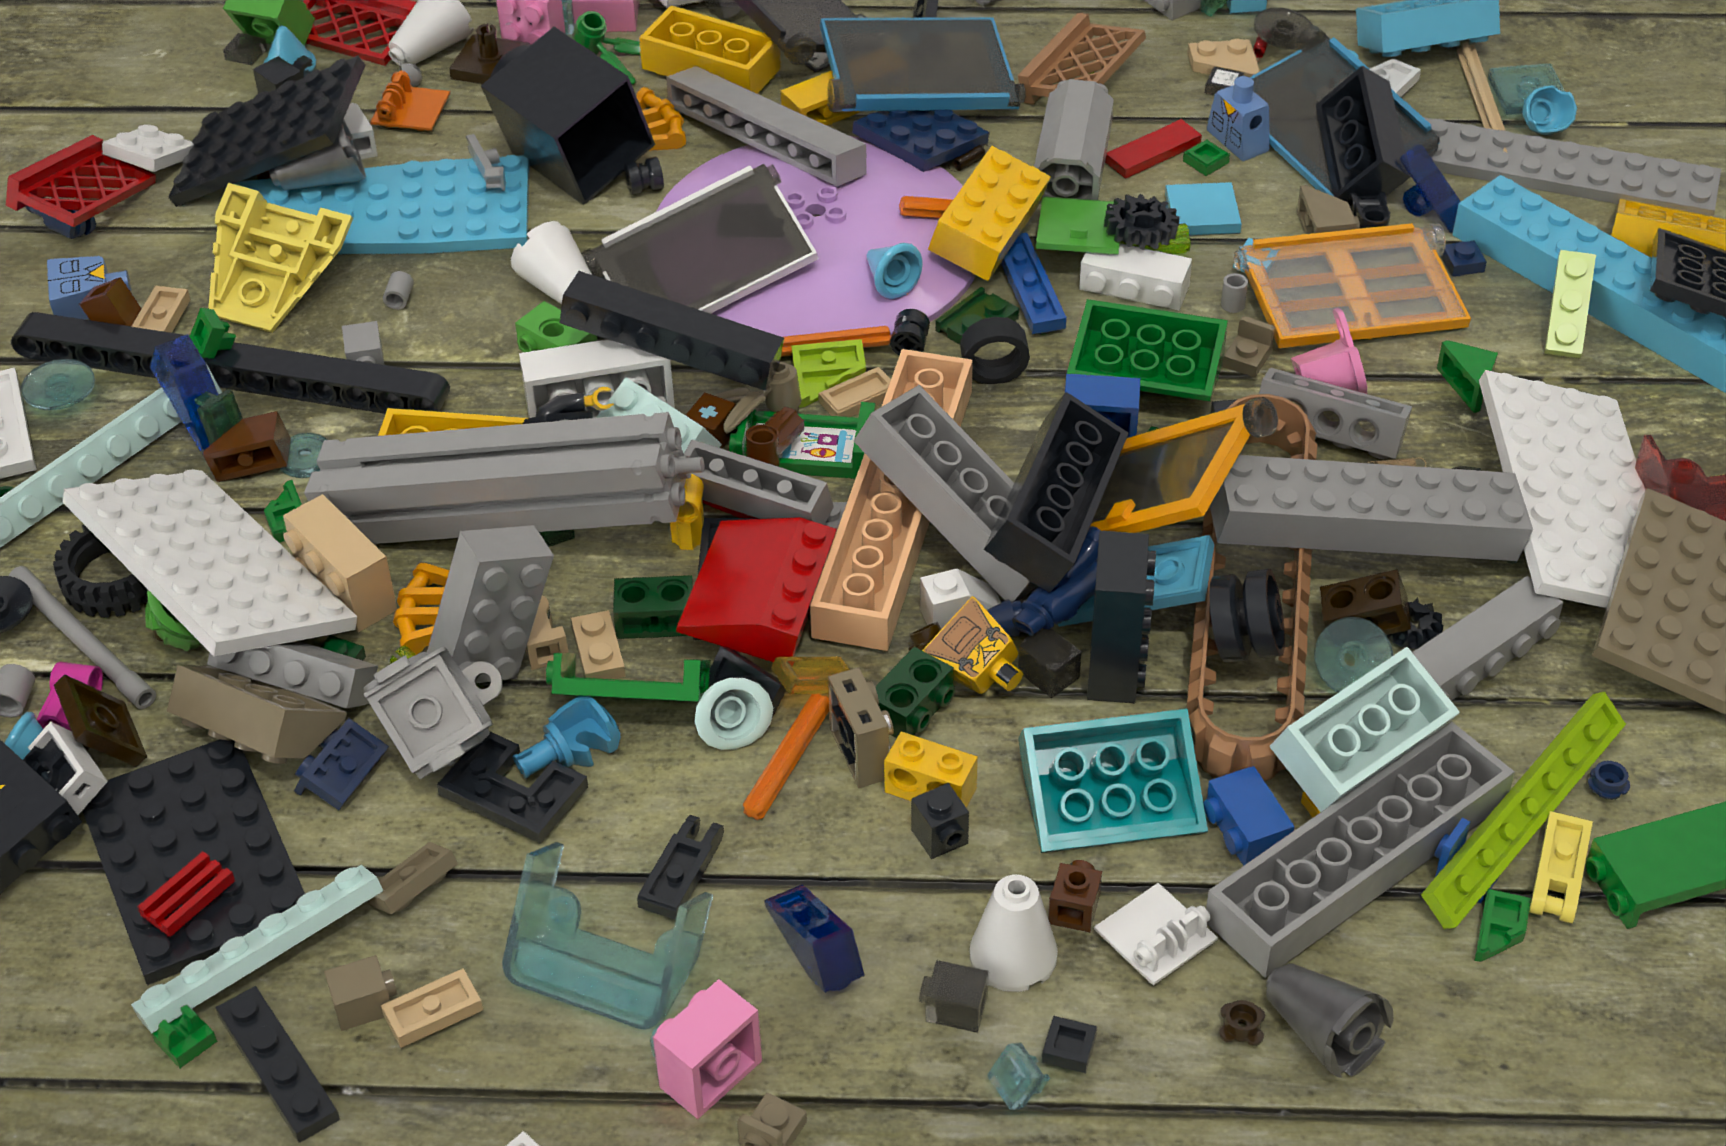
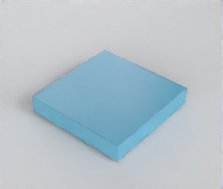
(1205, 207)

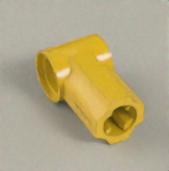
(690, 520)

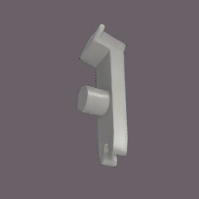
(483, 159)

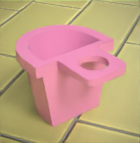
(1336, 362)

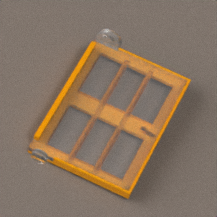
(1378, 276)

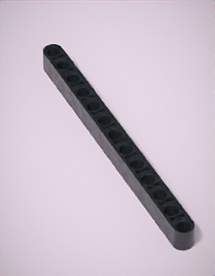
(239, 369)

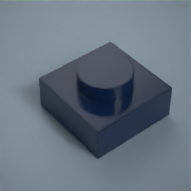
(1463, 258)

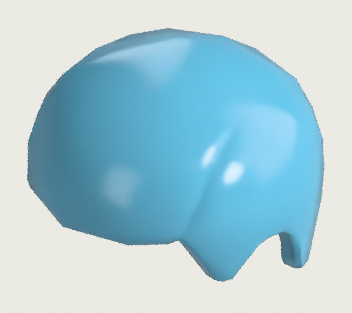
(1549, 110)

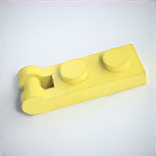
(1561, 866)

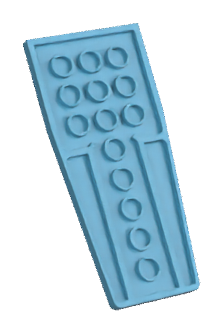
(420, 206)

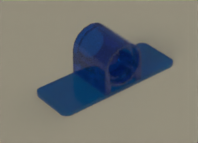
(1431, 188)

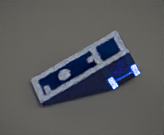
(183, 379)
(817, 938)

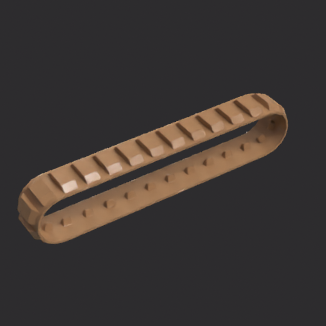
(1214, 748)

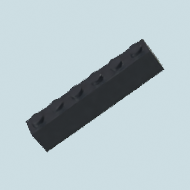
(671, 330)

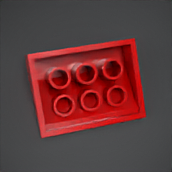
(758, 585)

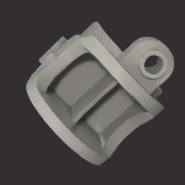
(433, 707)

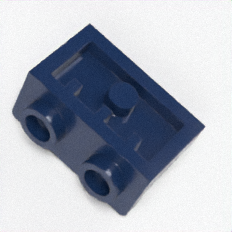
(341, 765)

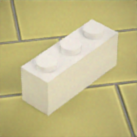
(1138, 276)

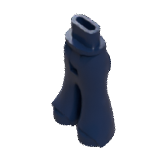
(1063, 602)

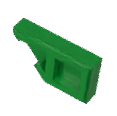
(277, 508)
(1502, 923)

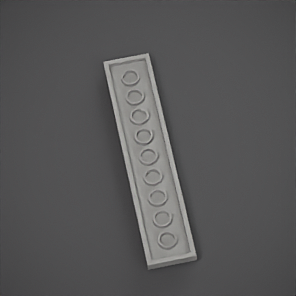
(1574, 168)

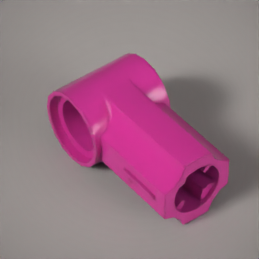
(52, 709)

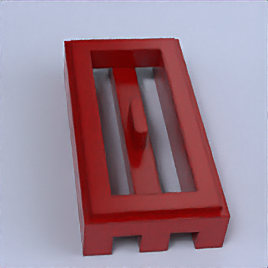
(182, 889)

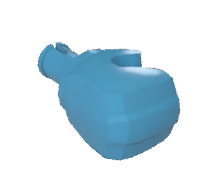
(569, 736)

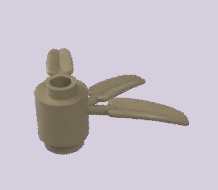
(781, 392)

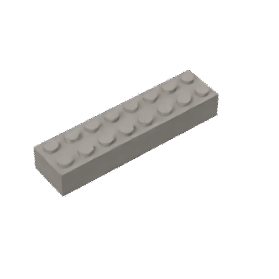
(1371, 508)
(1356, 848)

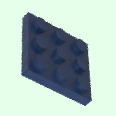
(921, 136)

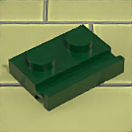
(971, 310)

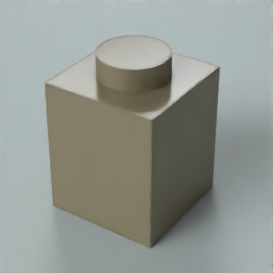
(359, 991)

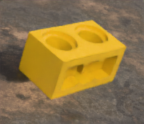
(923, 765)

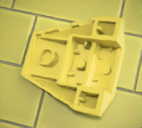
(268, 256)

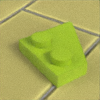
(826, 365)

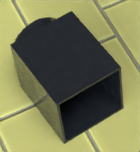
(567, 113)

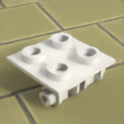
(1157, 933)

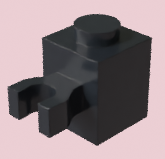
(278, 71)

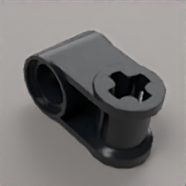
(1370, 210)

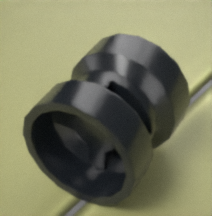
(640, 176)
(910, 331)

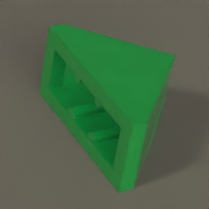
(1463, 368)

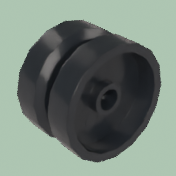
(1247, 616)

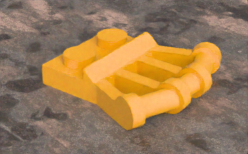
(662, 121)
(411, 598)

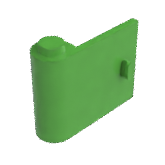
(1074, 226)

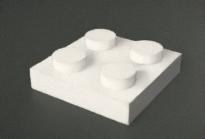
(148, 148)

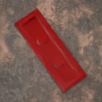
(1153, 148)

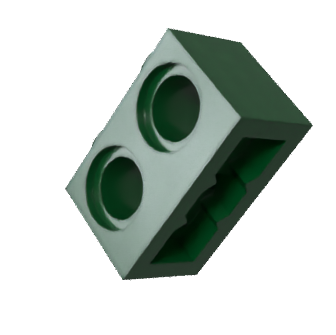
(650, 605)
(915, 691)

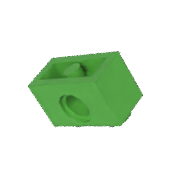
(542, 330)

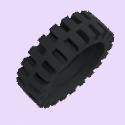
(92, 596)

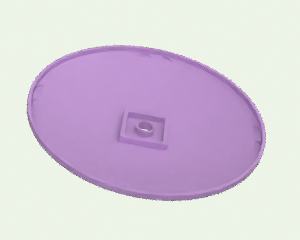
(854, 218)

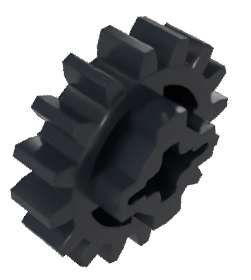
(1141, 221)

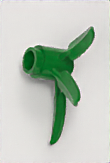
(591, 32)

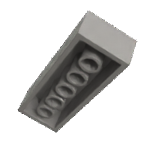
(944, 479)

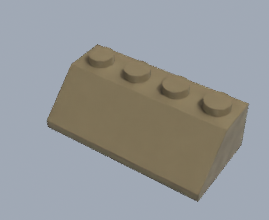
(251, 712)

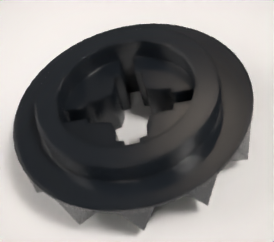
(1428, 626)

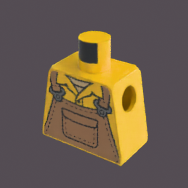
(976, 649)

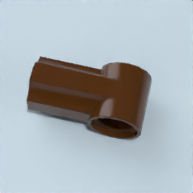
(770, 439)

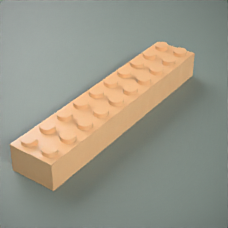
(880, 526)

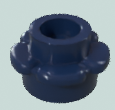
(1609, 780)

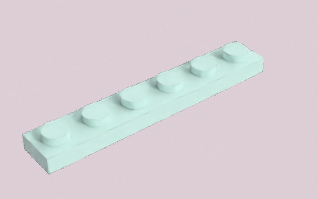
(247, 953)

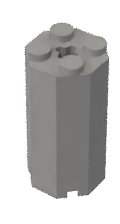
(1075, 139)

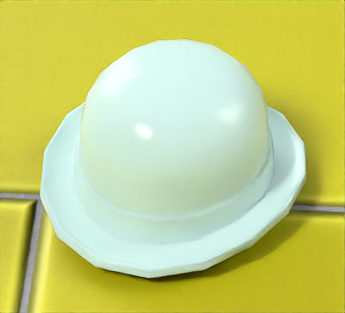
(733, 713)

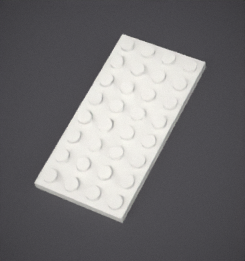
(1573, 479)
(209, 562)

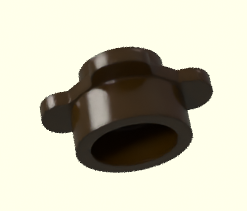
(924, 635)
(1242, 1012)

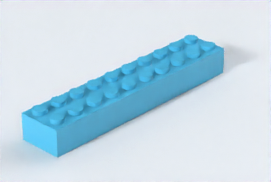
(1527, 237)

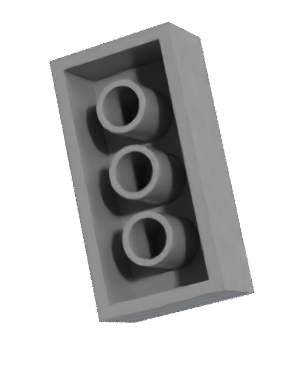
(492, 597)

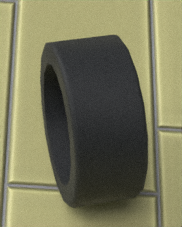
(990, 331)

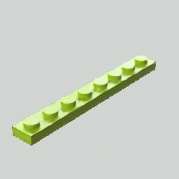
(1522, 811)

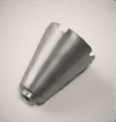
(327, 166)
(1331, 1017)

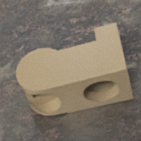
(544, 639)

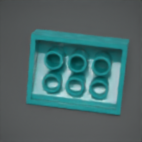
(1112, 780)

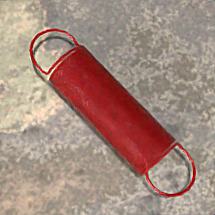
(1259, 47)

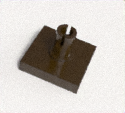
(481, 55)
(100, 721)

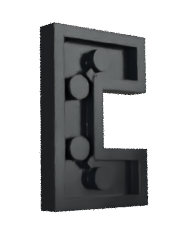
(479, 785)

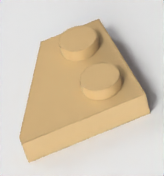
(1230, 55)

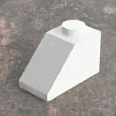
(948, 591)

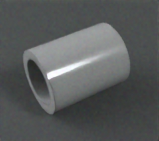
(398, 290)
(1234, 292)

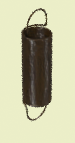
(969, 158)

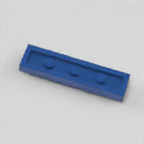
(1032, 287)

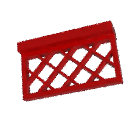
(385, 12)
(70, 168)

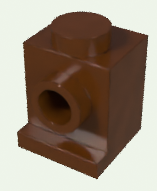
(1077, 888)

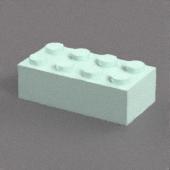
(1363, 728)

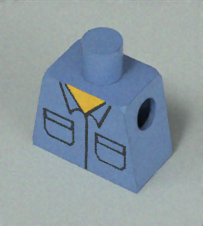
(1240, 119)
(73, 279)

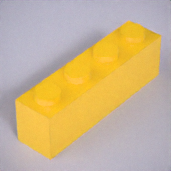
(811, 100)

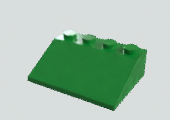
(1163, 348)

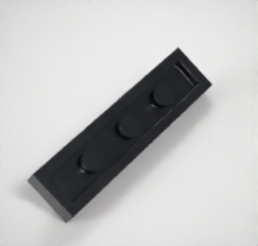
(277, 1064)

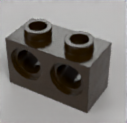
(1373, 598)

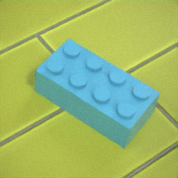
(1424, 23)

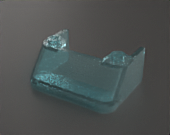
(589, 971)

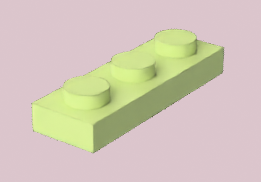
(1570, 304)

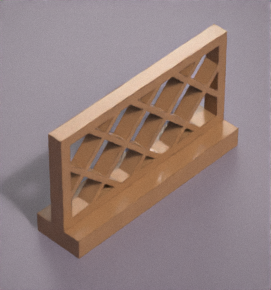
(1066, 51)

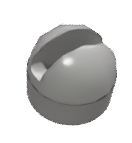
(413, 71)

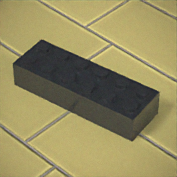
(1057, 493)

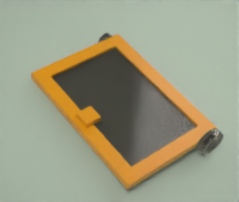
(1179, 468)

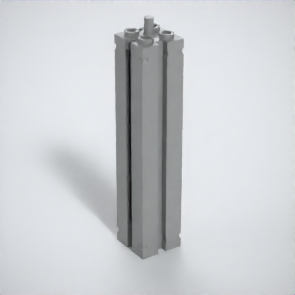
(508, 477)

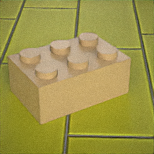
(341, 559)

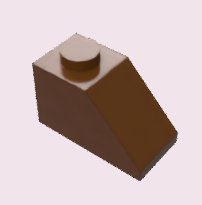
(249, 447)

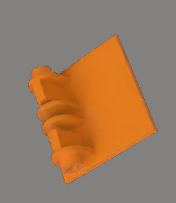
(408, 105)

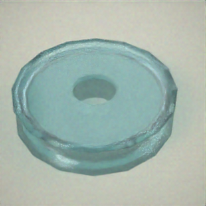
(302, 444)

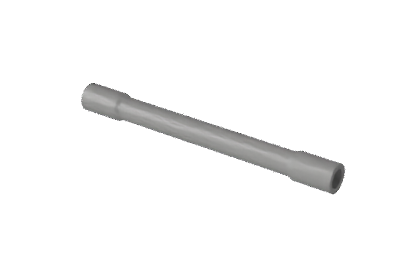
(126, 680)

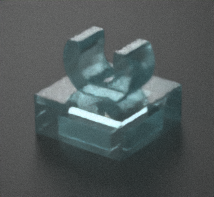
(1017, 1076)

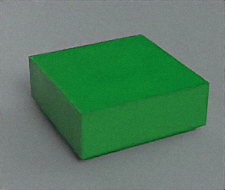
(1206, 157)

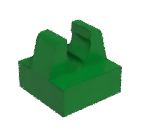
(211, 333)
(184, 1037)

